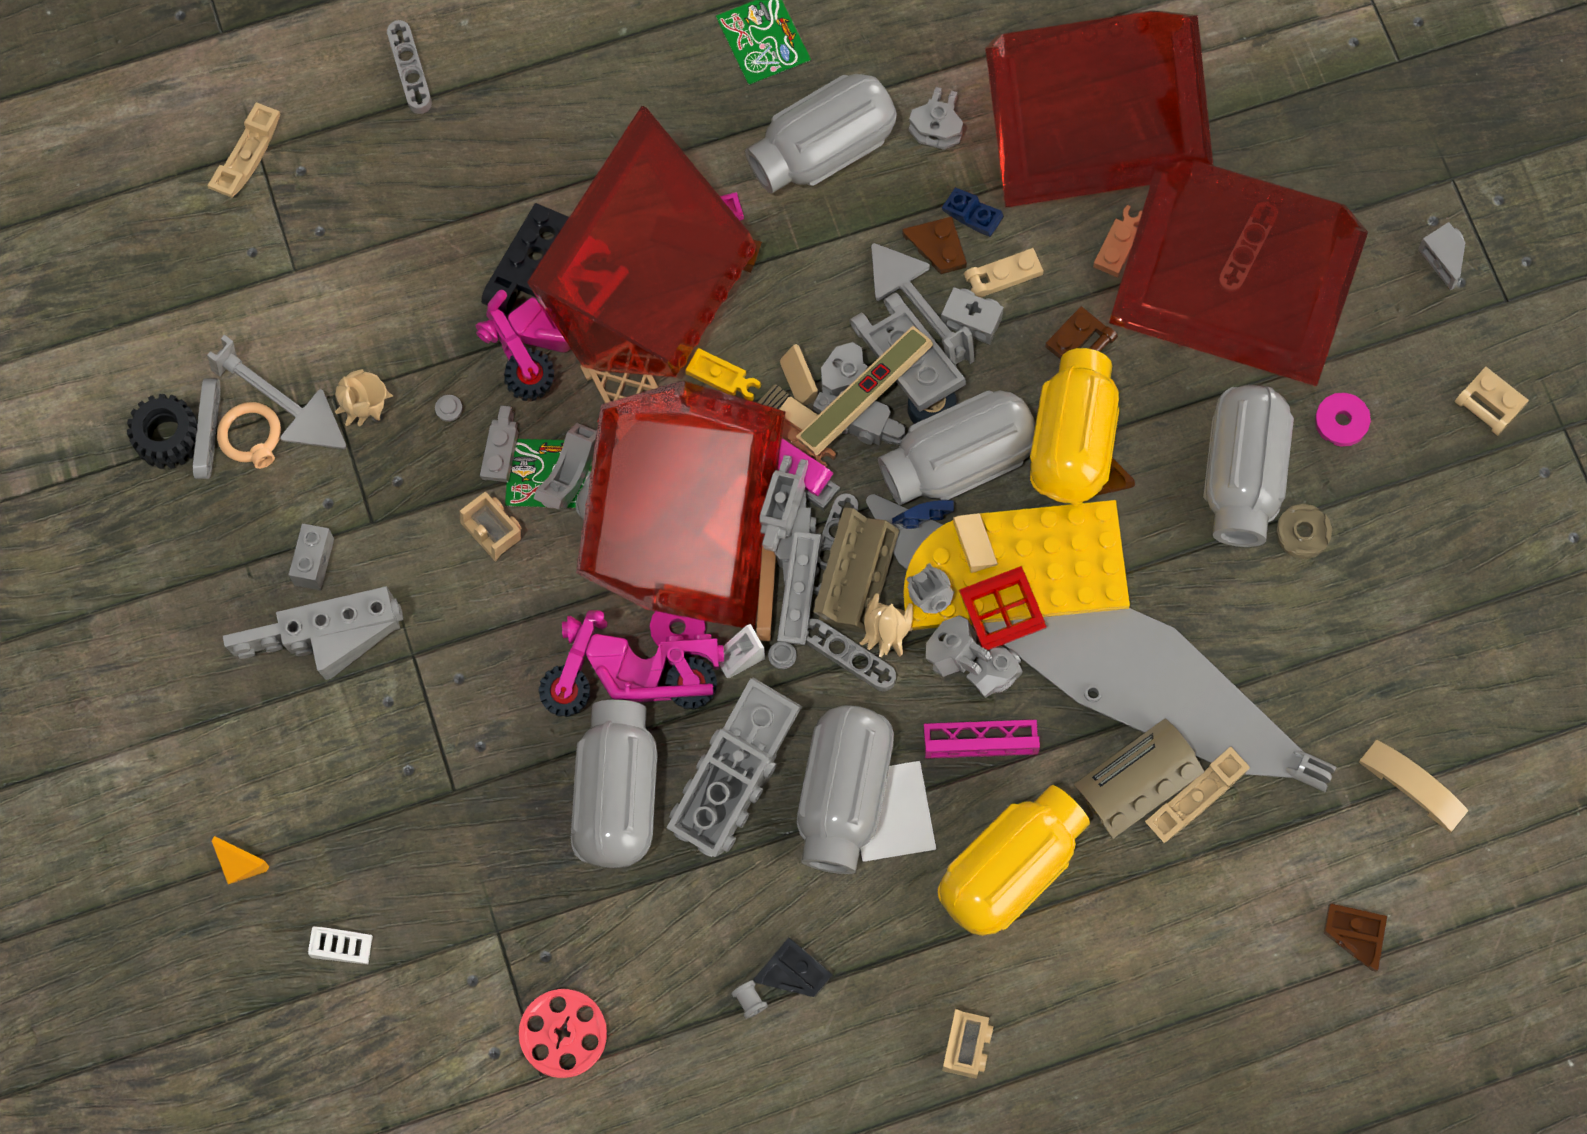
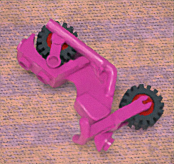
(526, 372)
(626, 676)

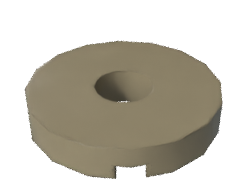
(1303, 546)

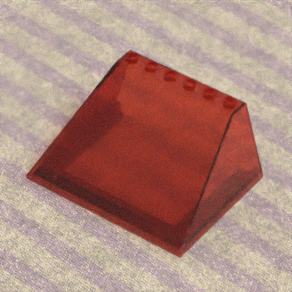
(1097, 104)
(642, 258)
(1240, 269)
(681, 501)

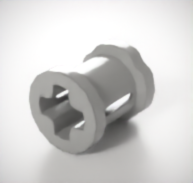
(749, 999)

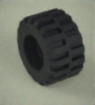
(155, 413)

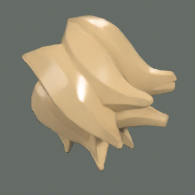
(361, 396)
(886, 626)

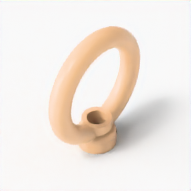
(260, 454)

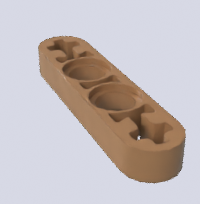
(766, 595)

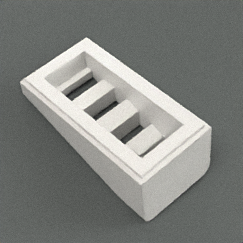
(329, 933)

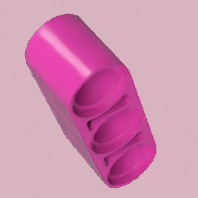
(816, 474)

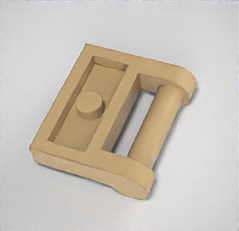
(1496, 395)

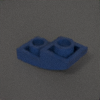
(972, 213)
(923, 512)

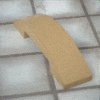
(247, 152)
(1415, 783)
(1198, 795)

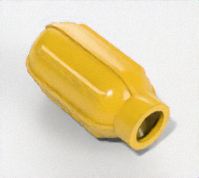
(1075, 428)
(1012, 862)

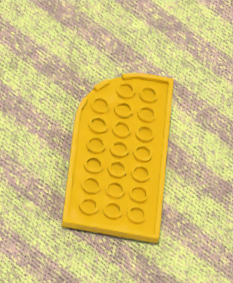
(1065, 551)

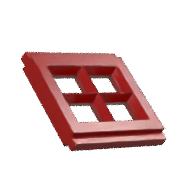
(1012, 631)

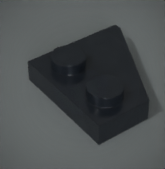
(794, 971)

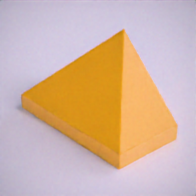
(236, 862)

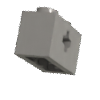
(983, 322)
(311, 556)

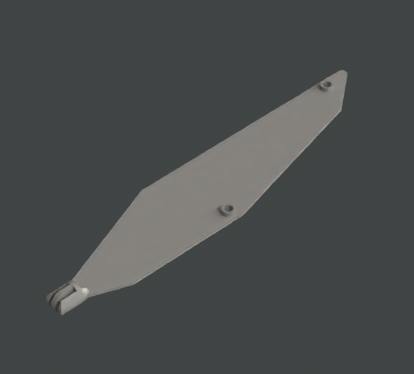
(1142, 677)

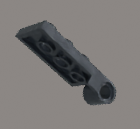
(515, 265)

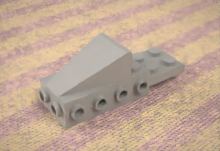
(334, 629)
(733, 770)

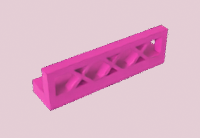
(981, 745)

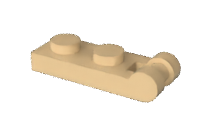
(1004, 273)

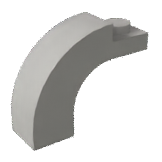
(570, 468)

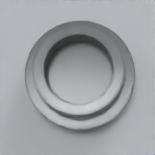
(448, 408)
(782, 655)

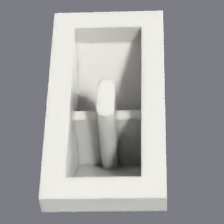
(742, 652)

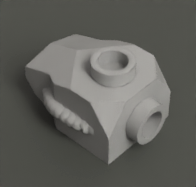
(930, 590)
(997, 673)

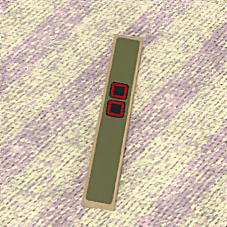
(864, 390)

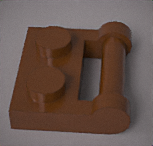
(1078, 331)

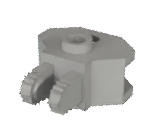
(937, 120)
(842, 368)
(957, 648)

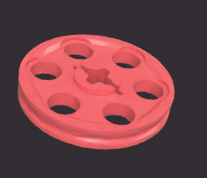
(569, 1045)

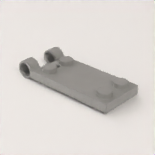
(931, 375)

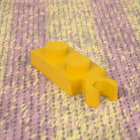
(720, 374)

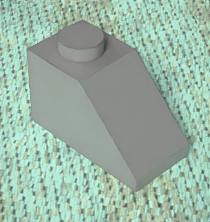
(1445, 253)

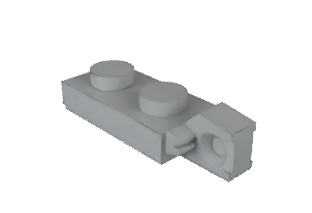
(500, 447)

